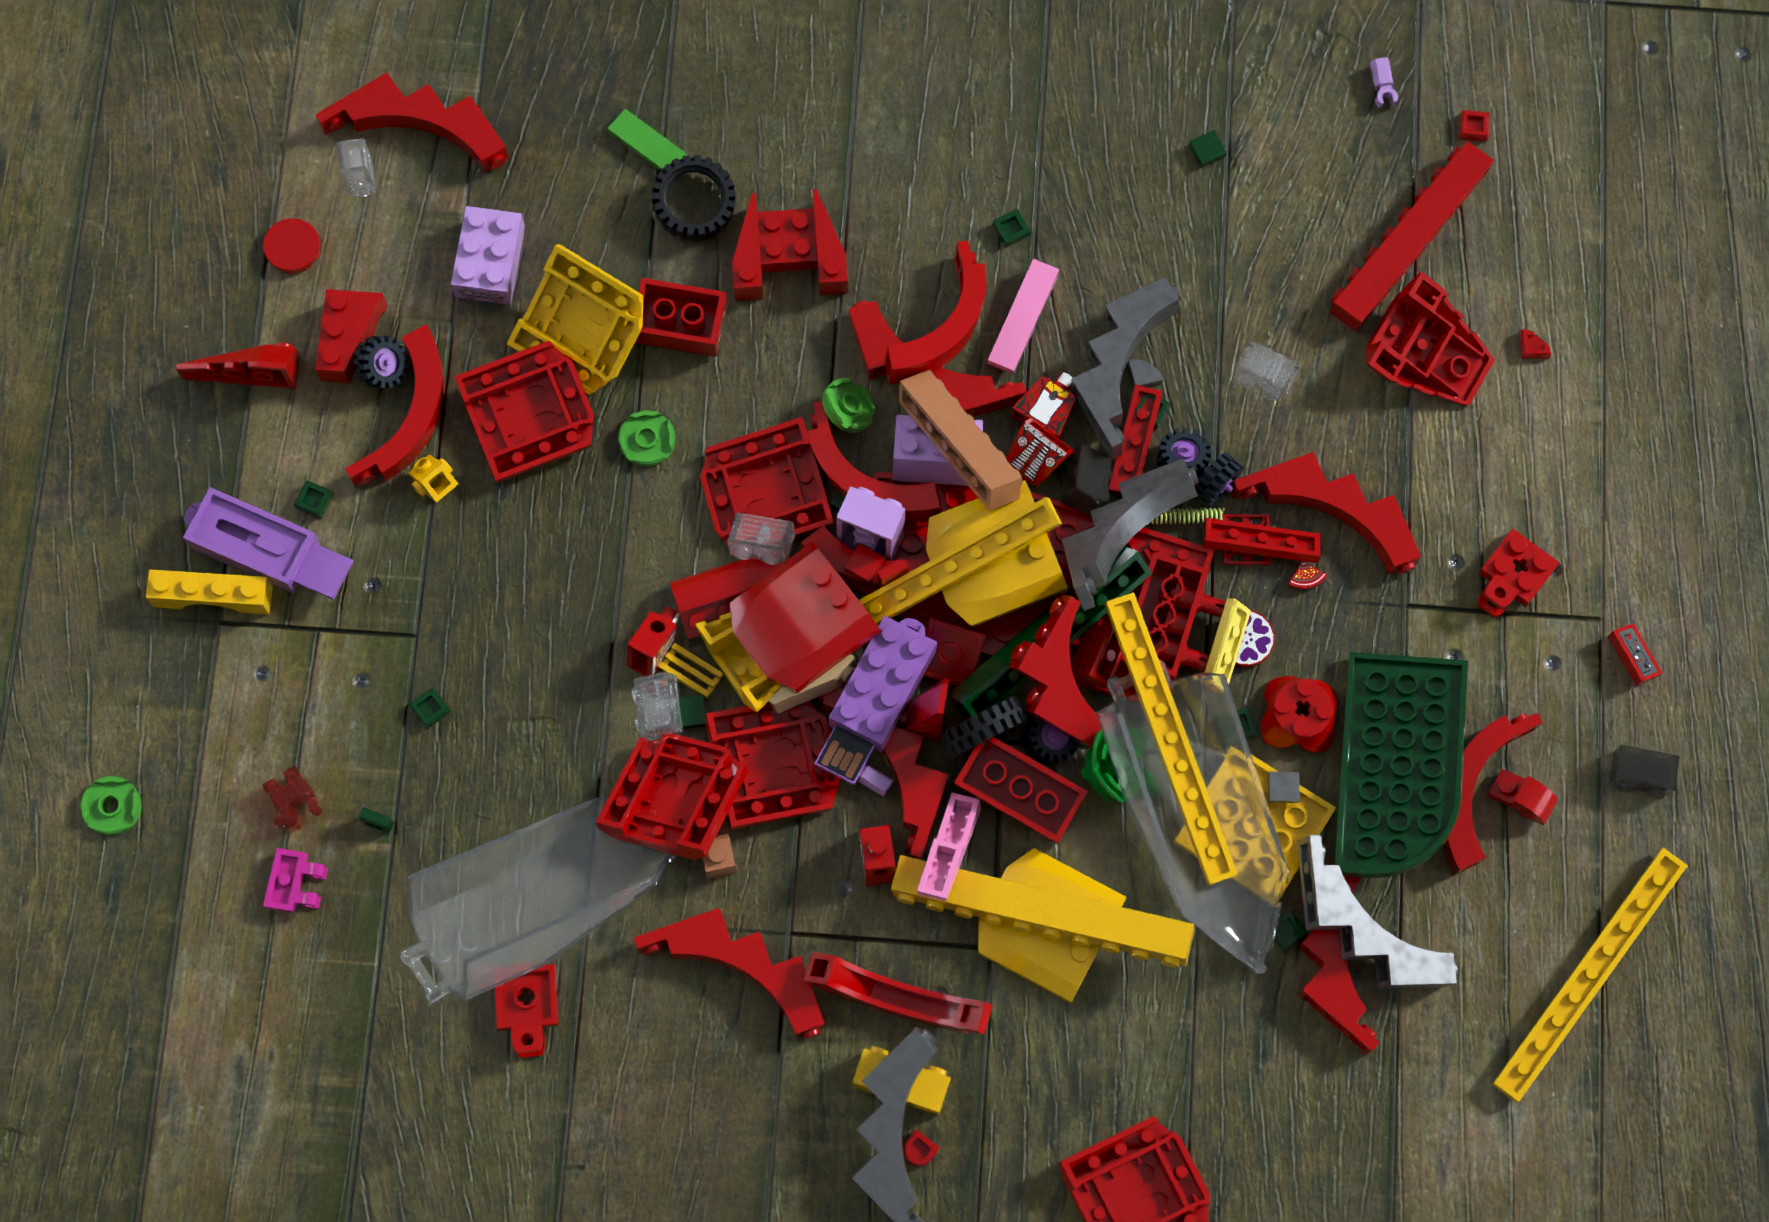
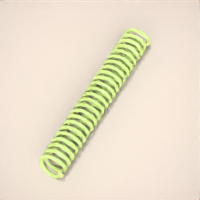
(1189, 511)

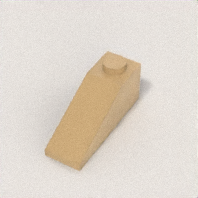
(831, 680)

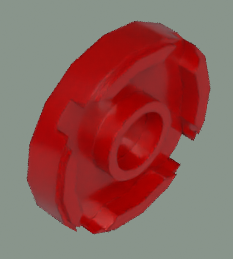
(292, 245)

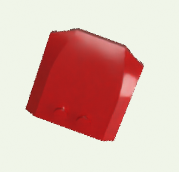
(527, 410)
(766, 476)
(801, 620)
(779, 762)
(673, 795)
(1137, 1178)

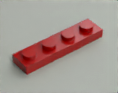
(1137, 437)
(1261, 540)

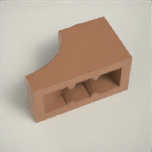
(720, 858)

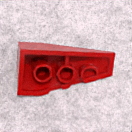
(255, 366)
(927, 712)

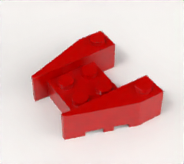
(788, 243)

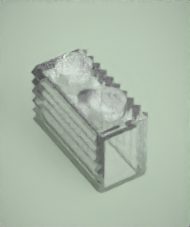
(356, 167)
(1266, 371)
(761, 538)
(657, 705)

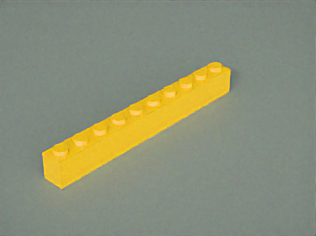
(1053, 914)

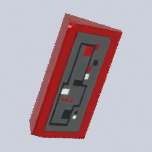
(1634, 654)

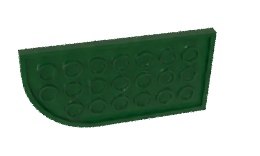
(1399, 762)

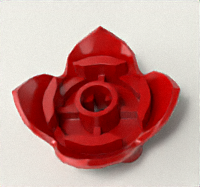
(1282, 725)

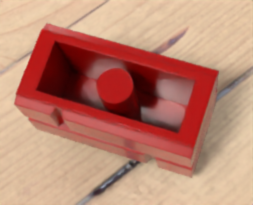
(1097, 656)

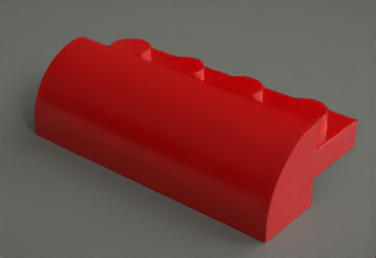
(709, 592)

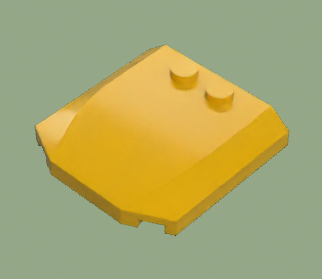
(583, 316)
(1007, 583)
(1046, 962)

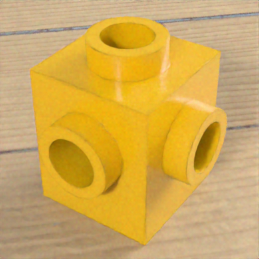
(432, 477)

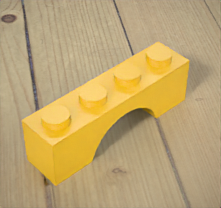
(183, 589)

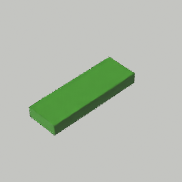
(644, 140)

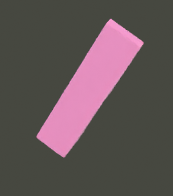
(1023, 316)
(949, 847)

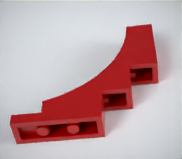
(383, 105)
(974, 393)
(1304, 484)
(918, 786)
(708, 939)
(1332, 988)

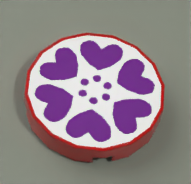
(1256, 642)

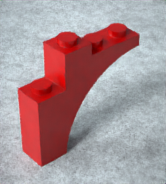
(1048, 664)

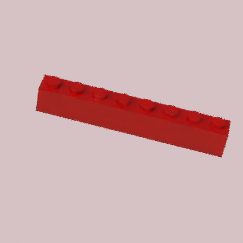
(1411, 236)

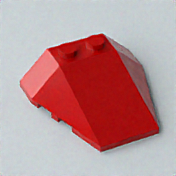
(1428, 345)

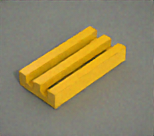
(670, 657)

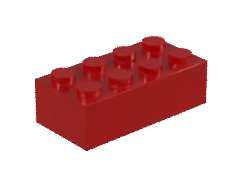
(1021, 788)

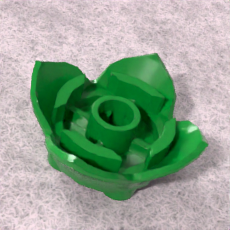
(1101, 772)

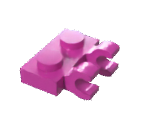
(286, 881)

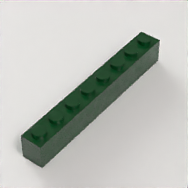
(997, 681)

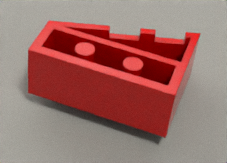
(346, 322)

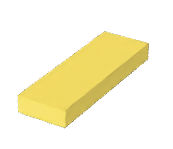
(1228, 638)

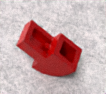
(1525, 795)

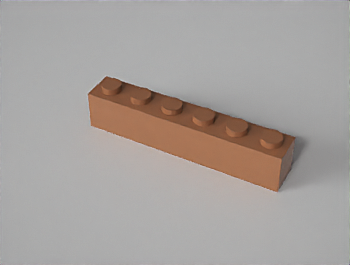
(960, 440)

